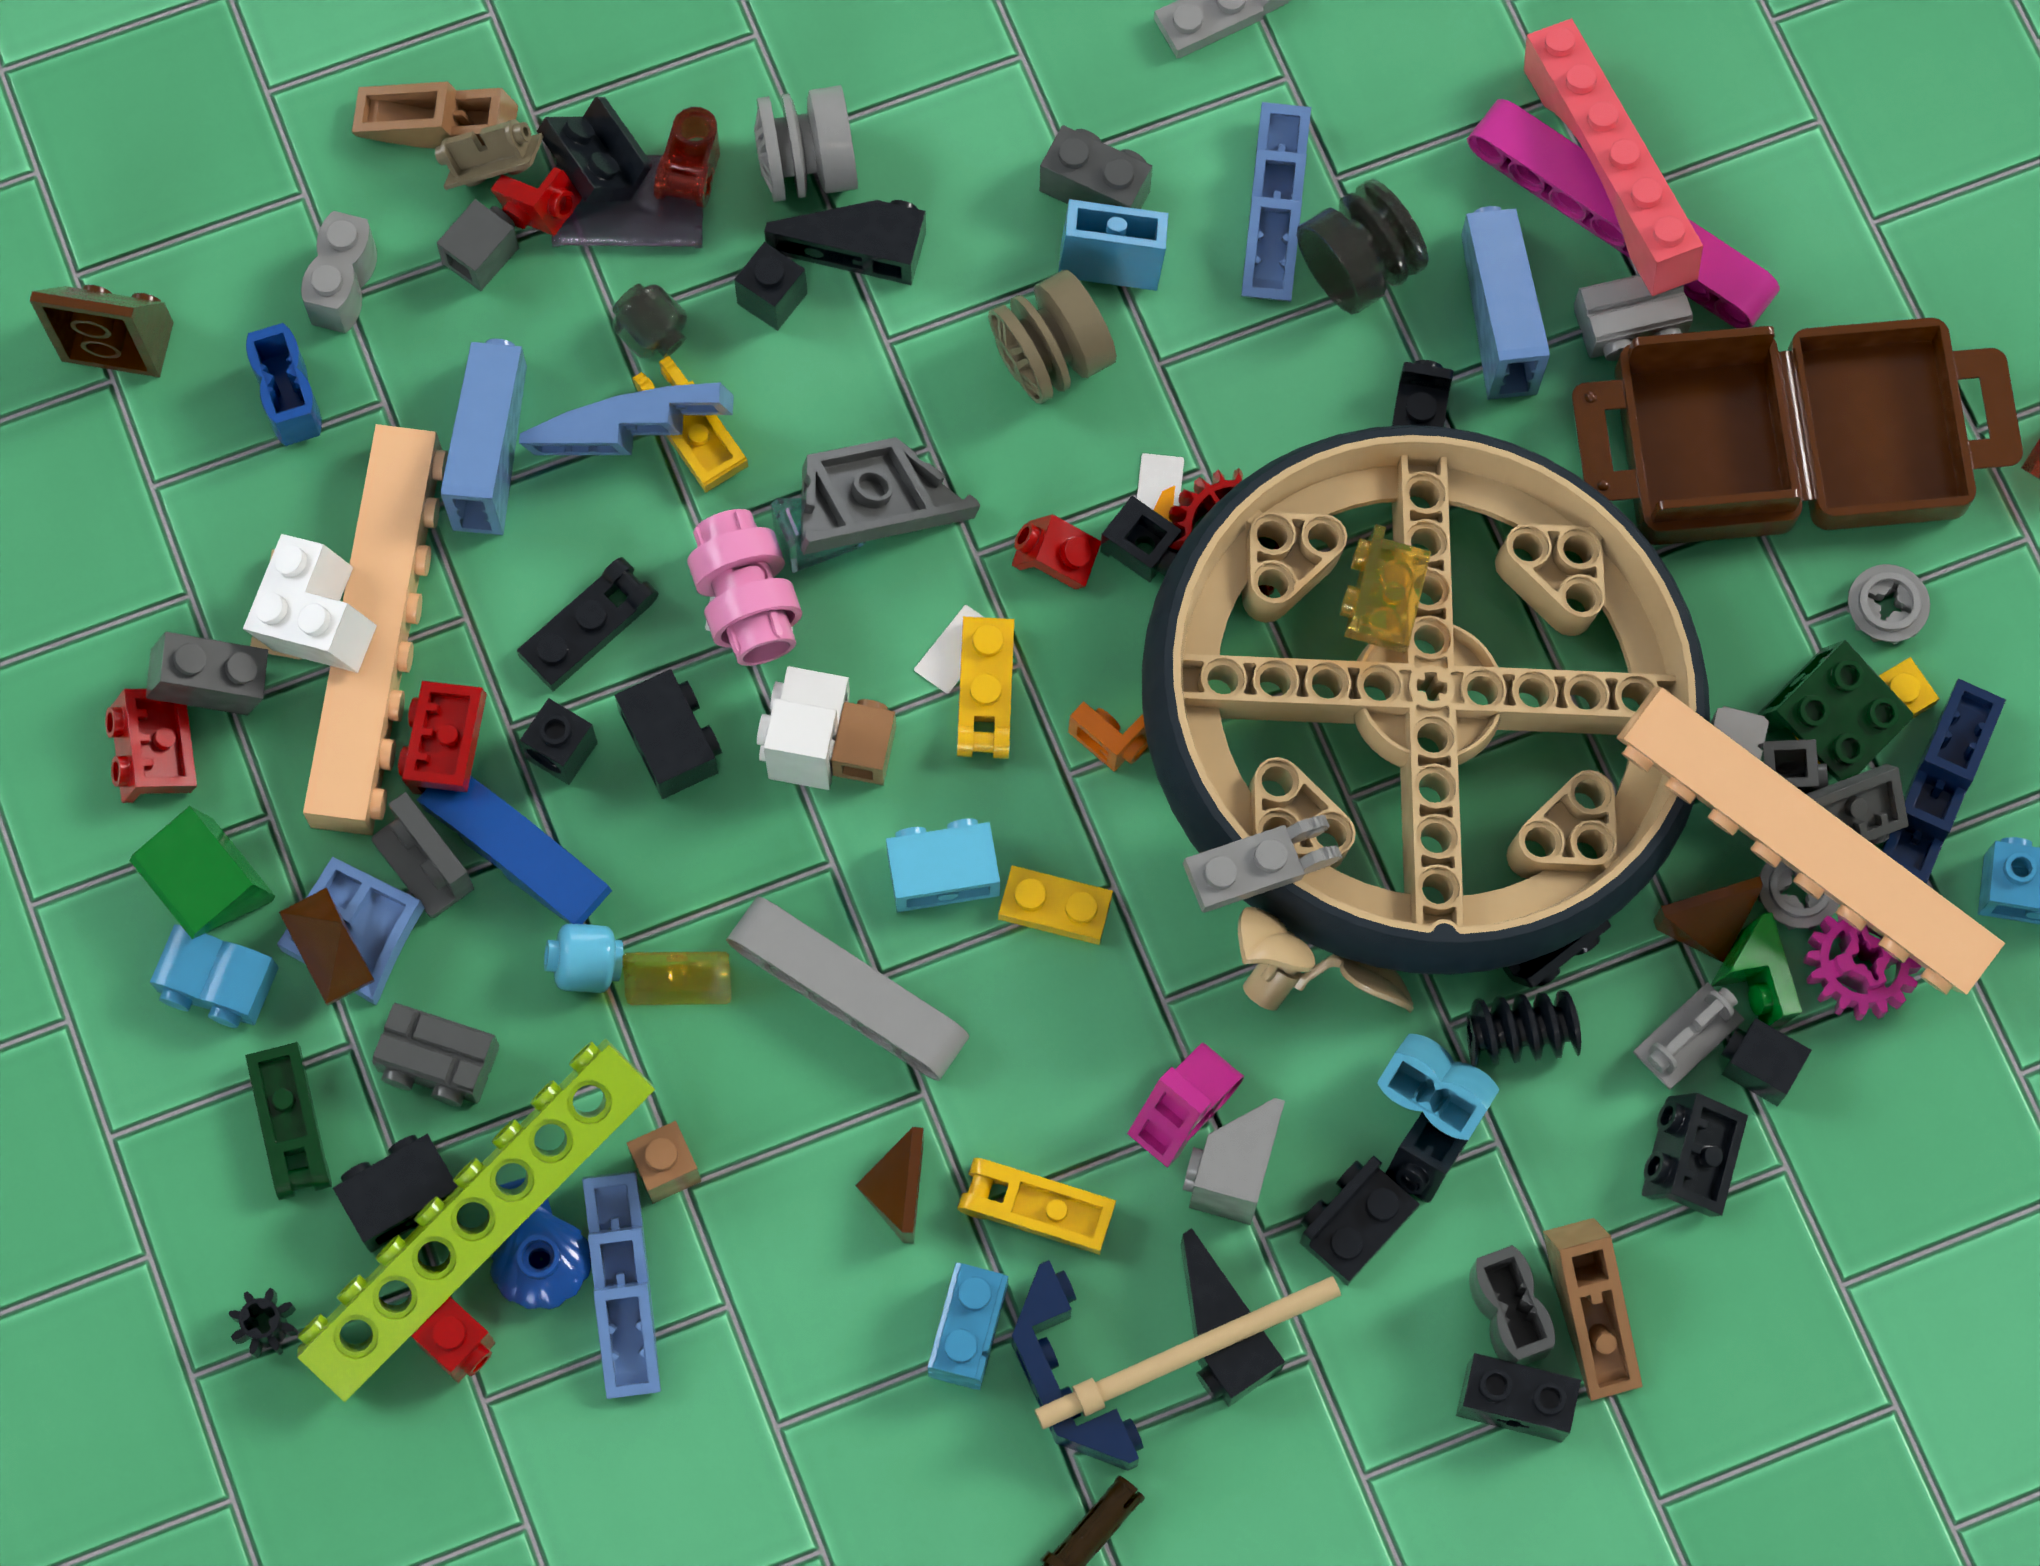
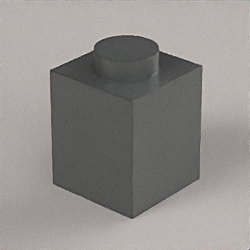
(478, 244)

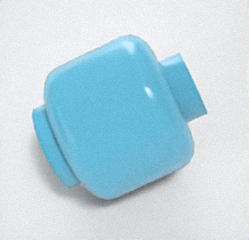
(584, 958)

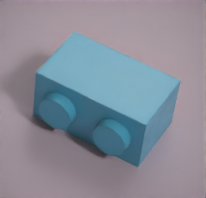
(943, 865)

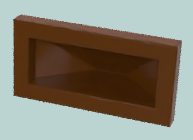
(1710, 919)
(326, 946)
(895, 1184)

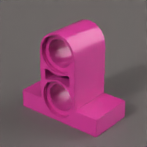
(1184, 1103)

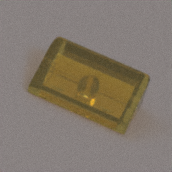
(677, 978)

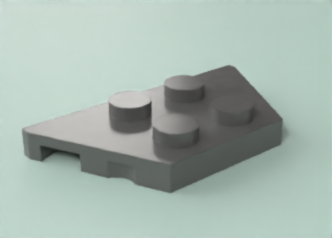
(873, 495)

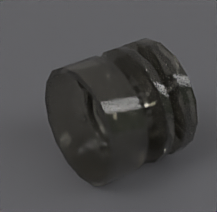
(1362, 246)

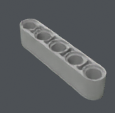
(848, 988)

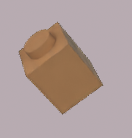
(864, 741)
(664, 1162)

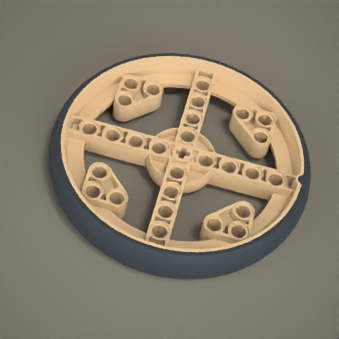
(1550, 514)

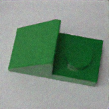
(1762, 962)

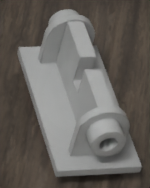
(1689, 1034)

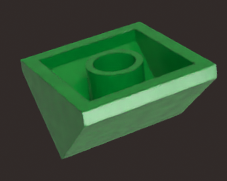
(200, 873)

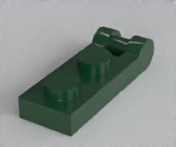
(287, 1118)

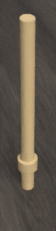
(1090, 1395)

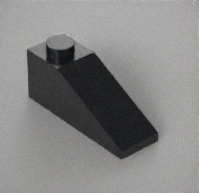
(859, 238)
(1215, 1302)

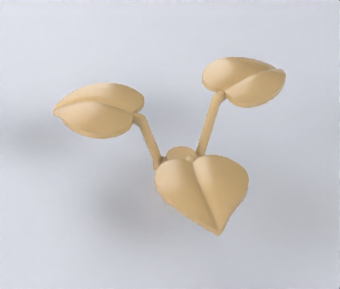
(1284, 956)

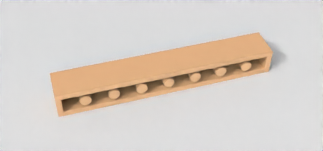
(386, 563)
(1809, 841)

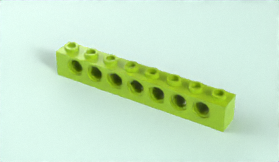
(349, 1365)

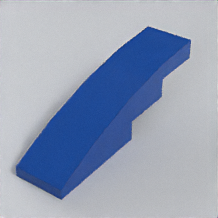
(519, 850)

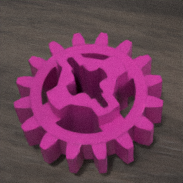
(1868, 983)

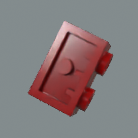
(442, 737)
(150, 746)

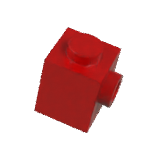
(455, 1340)

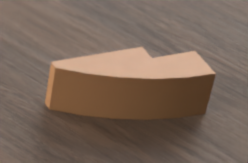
(428, 112)

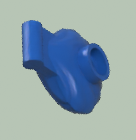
(535, 1282)

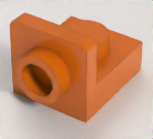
(1101, 736)

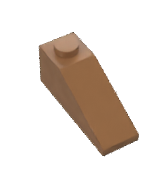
(1593, 1306)

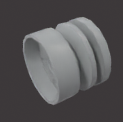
(806, 143)

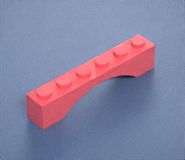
(1648, 213)

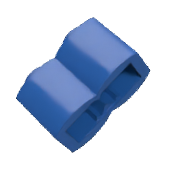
(283, 384)

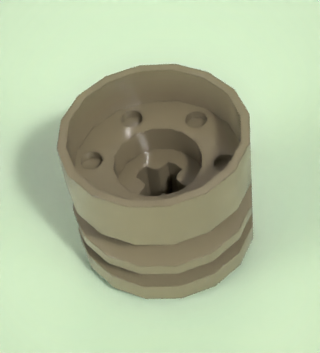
(1060, 332)

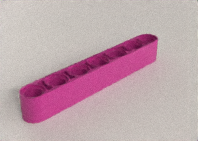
(1567, 181)

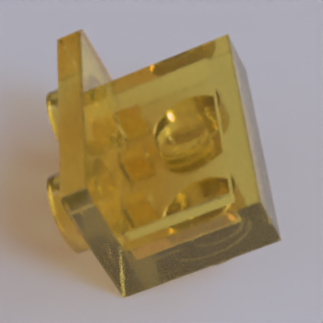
(1386, 593)

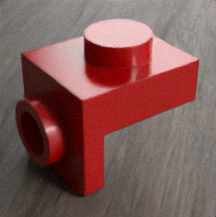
(540, 207)
(1056, 550)

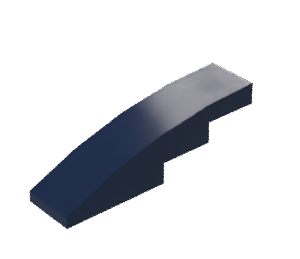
(1944, 777)

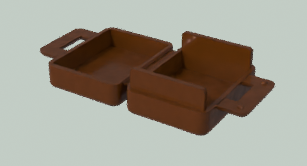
(1847, 418)

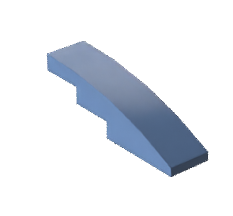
(1276, 201)
(611, 423)
(621, 1284)

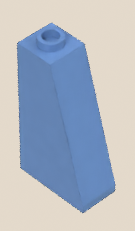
(1504, 303)
(484, 438)

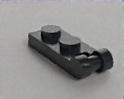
(586, 625)

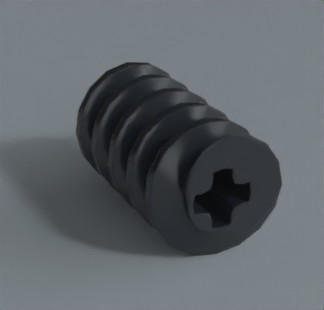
(1523, 1026)

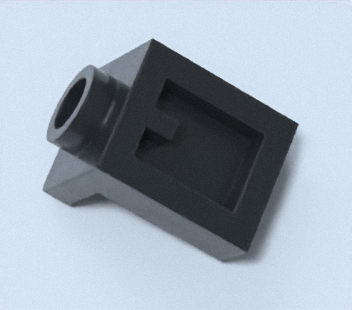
(1422, 394)
(1424, 1159)

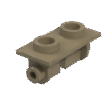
(506, 150)

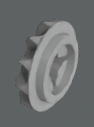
(1909, 596)
(1788, 908)

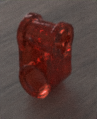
(689, 166)

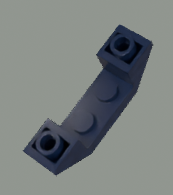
(1046, 1306)

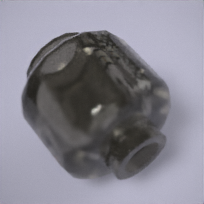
(649, 321)

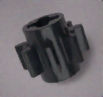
(249, 1323)

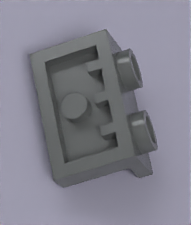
(1867, 802)
(422, 858)

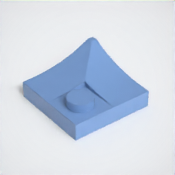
(375, 915)

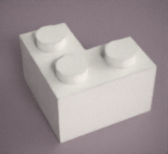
(302, 609)
(802, 727)

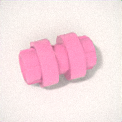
(738, 568)

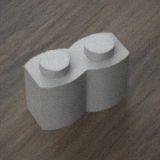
(339, 272)

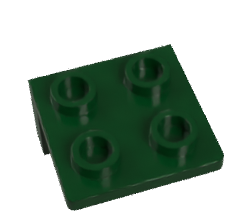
(1841, 707)

